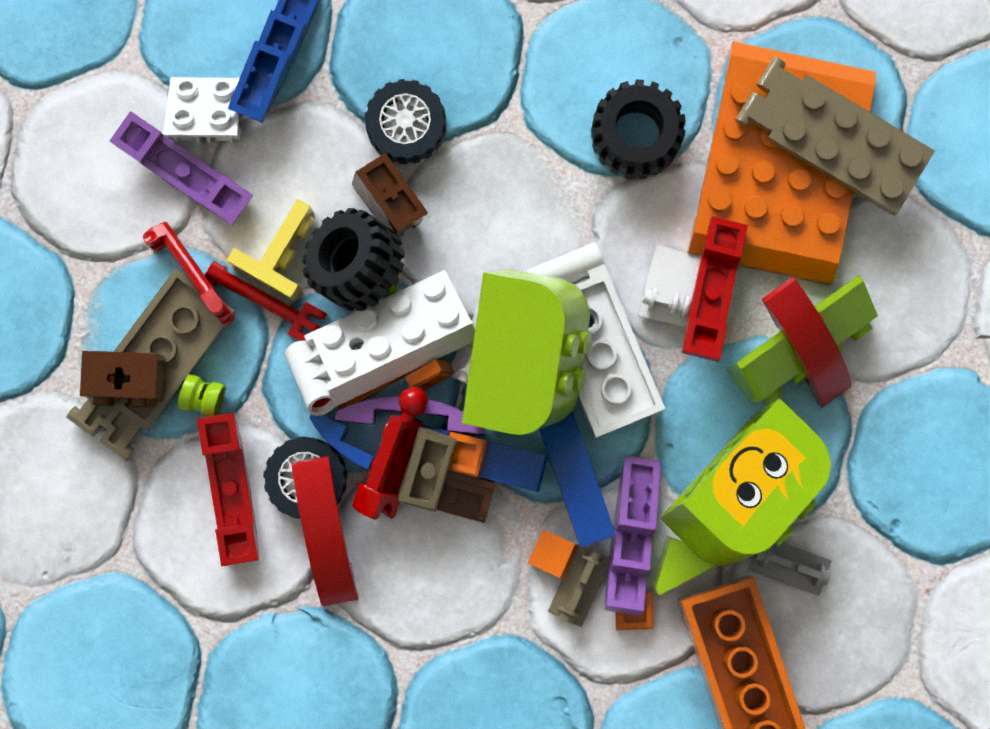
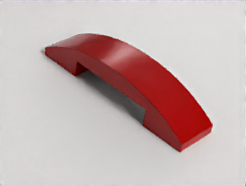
(713, 289)
(810, 341)
(229, 489)
(323, 531)

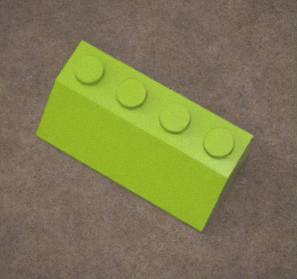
(774, 361)

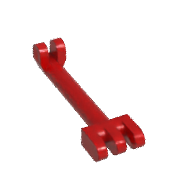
(163, 236)
(217, 275)

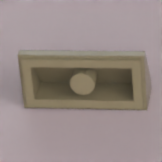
(426, 469)

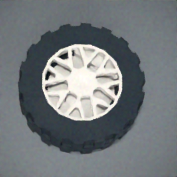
(405, 121)
(279, 475)

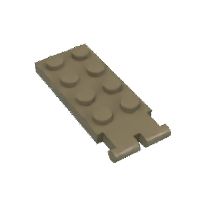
(836, 137)
(173, 326)

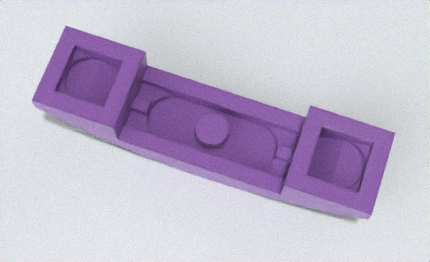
(181, 168)
(365, 413)

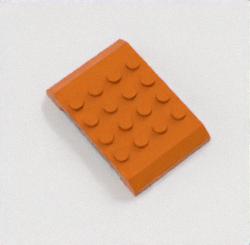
(790, 208)

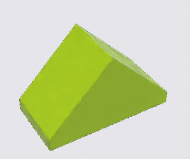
(677, 566)

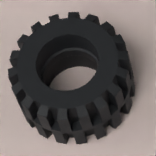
(643, 100)
(353, 259)

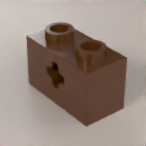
(100, 373)

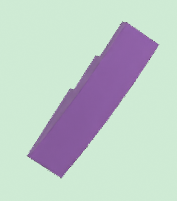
(634, 529)

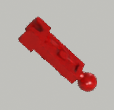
(389, 465)

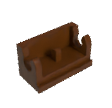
(388, 195)
(466, 496)

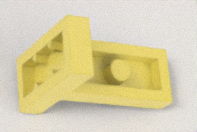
(279, 253)

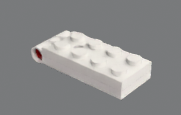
(379, 343)
(617, 377)

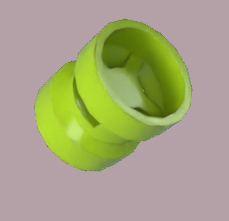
(201, 396)

